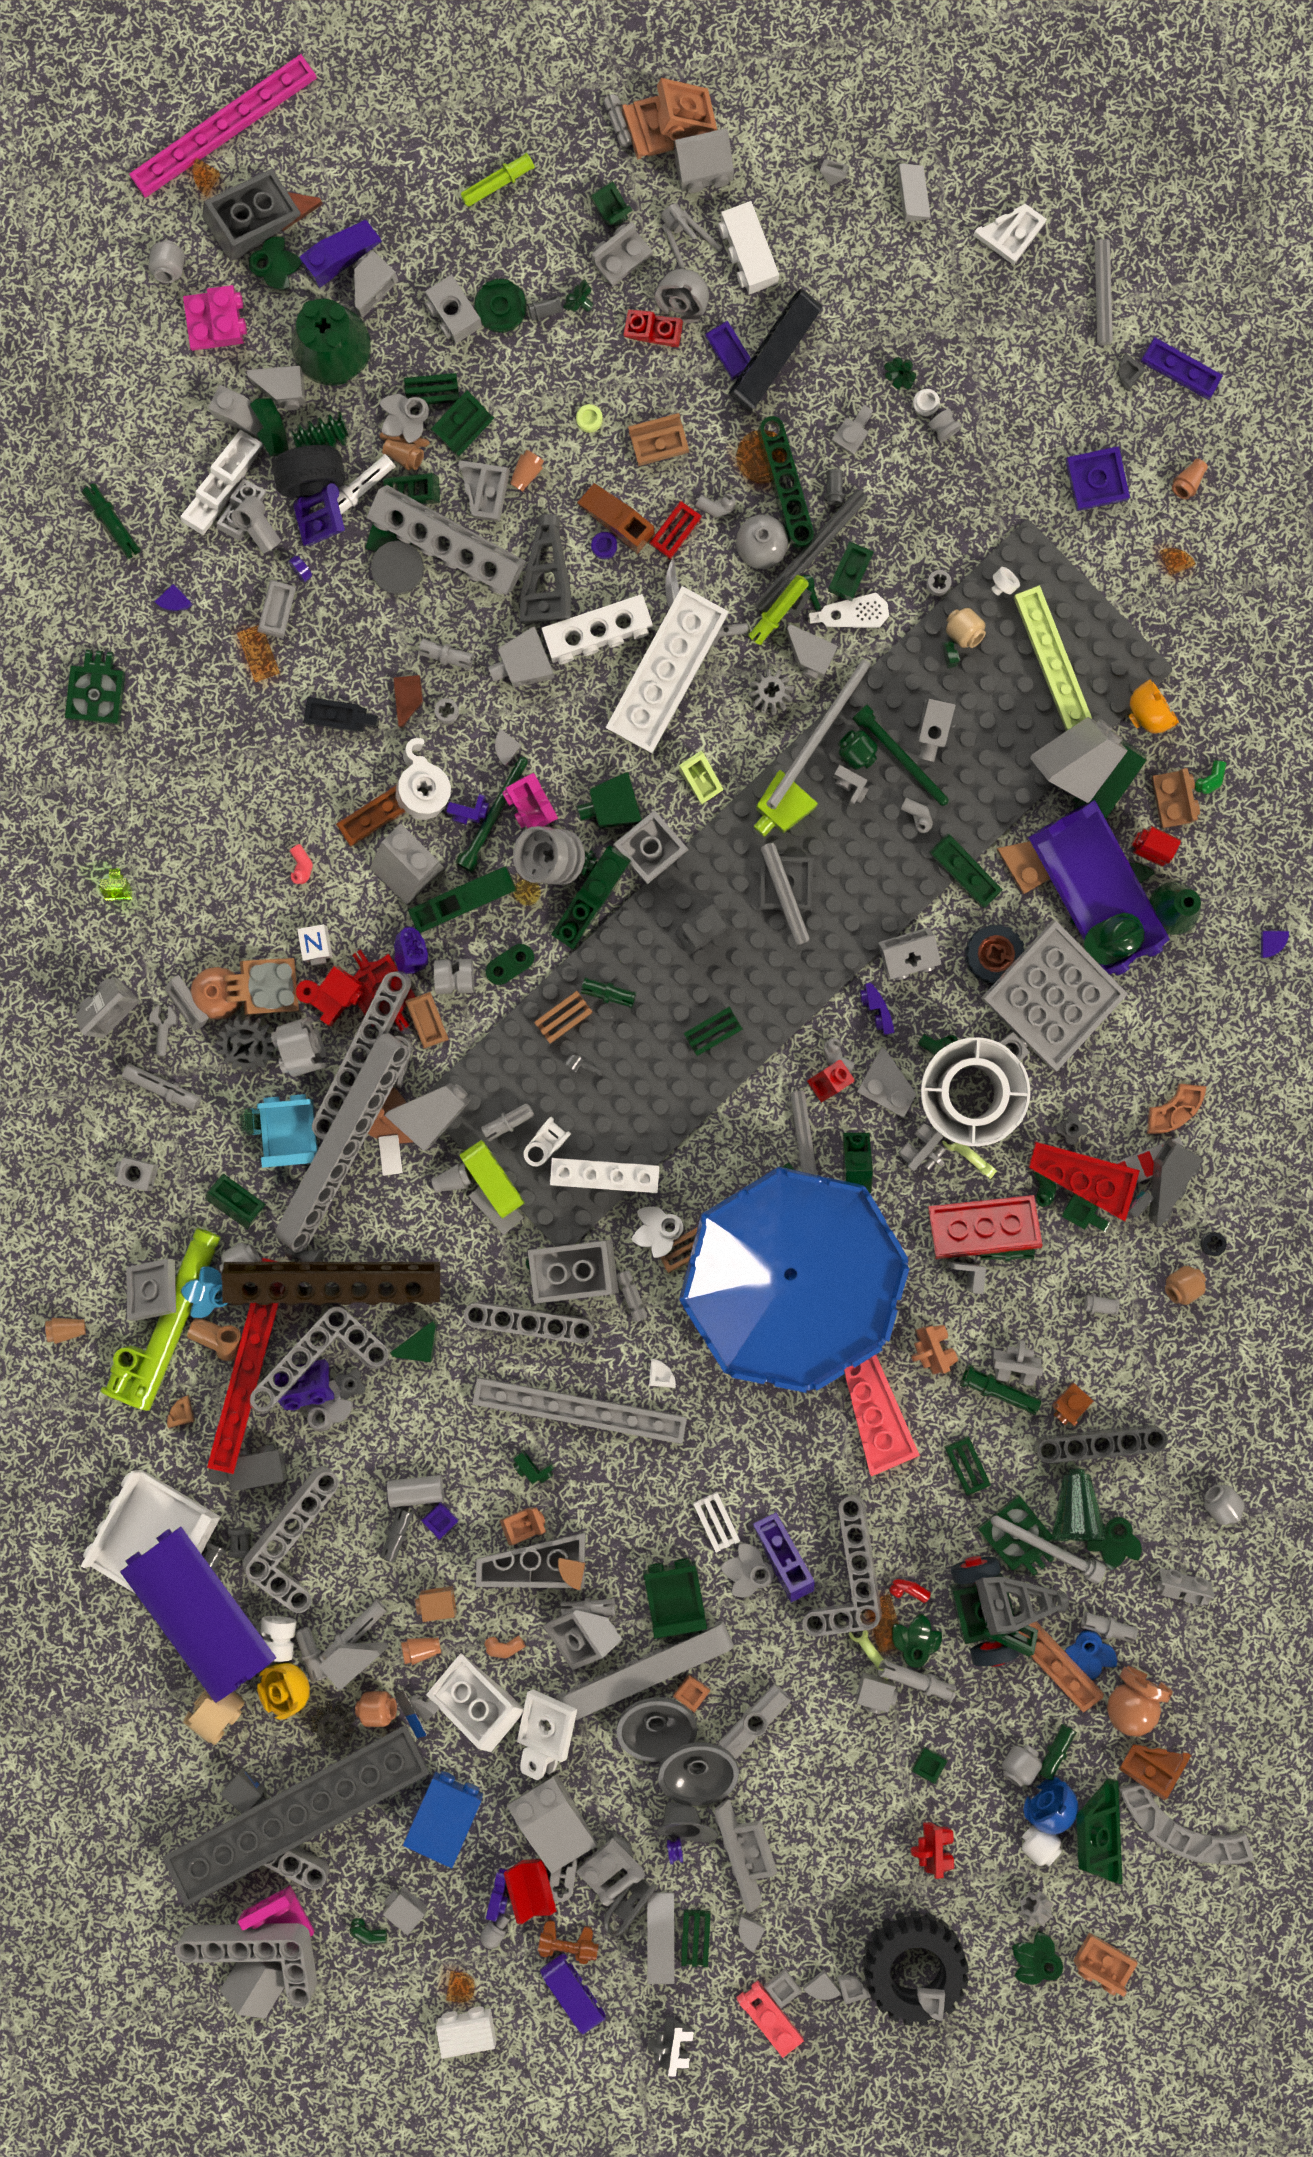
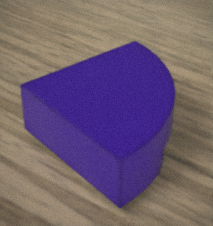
(173, 600)
(1273, 942)

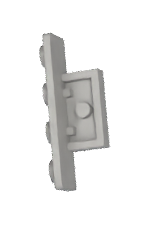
(747, 1852)

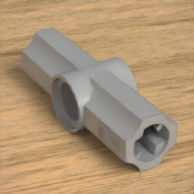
(767, 1708)

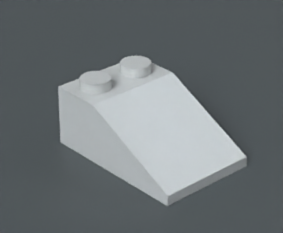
(475, 1703)

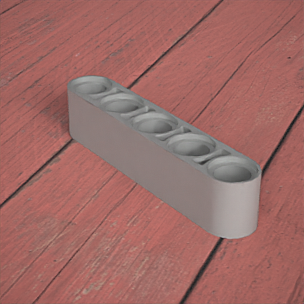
(515, 1326)

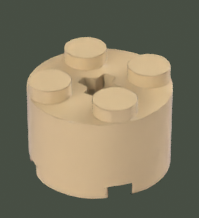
(212, 1717)

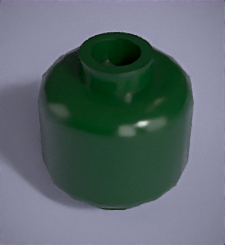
(857, 749)

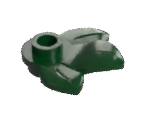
(279, 263)
(1116, 1546)
(916, 1637)
(1033, 1959)

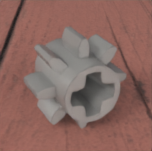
(1036, 1909)

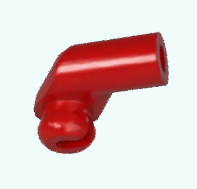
(912, 1588)

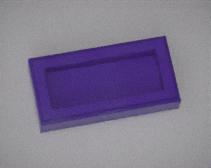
(728, 349)

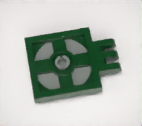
(95, 690)
(1010, 1548)

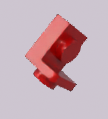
(831, 1080)

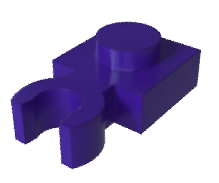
(498, 1901)

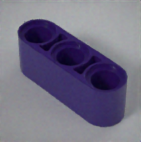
(572, 1995)

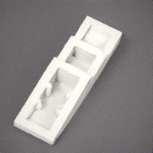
(221, 482)

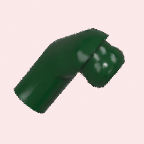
(935, 1046)
(367, 1936)

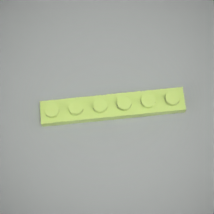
(1052, 657)

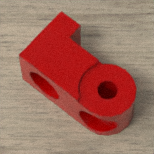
(309, 993)

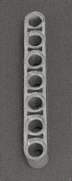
(362, 1040)
(650, 1670)

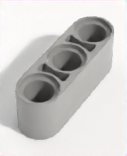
(301, 1872)

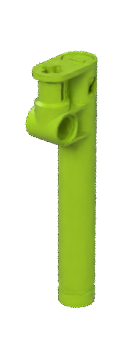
(140, 1382)

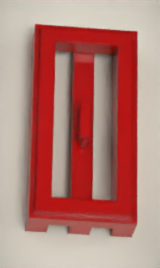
(662, 548)

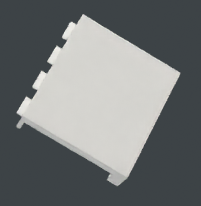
(138, 1517)

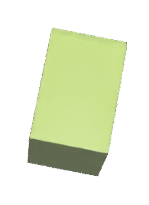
(700, 777)

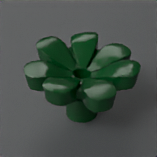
(579, 298)
(900, 373)

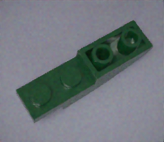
(591, 897)
(462, 899)

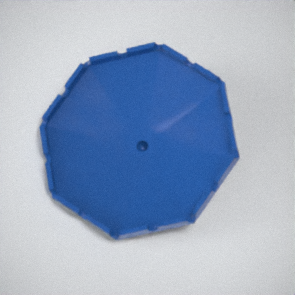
(794, 1280)

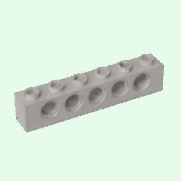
(507, 564)

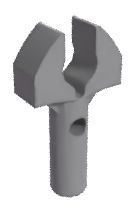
(727, 630)
(162, 1033)

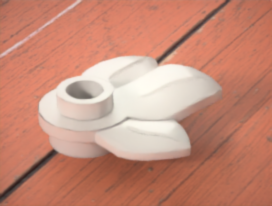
(653, 1231)

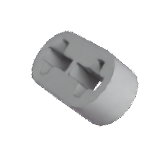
(569, 1877)

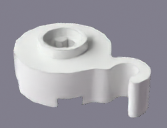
(417, 775)

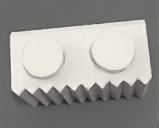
(466, 2032)

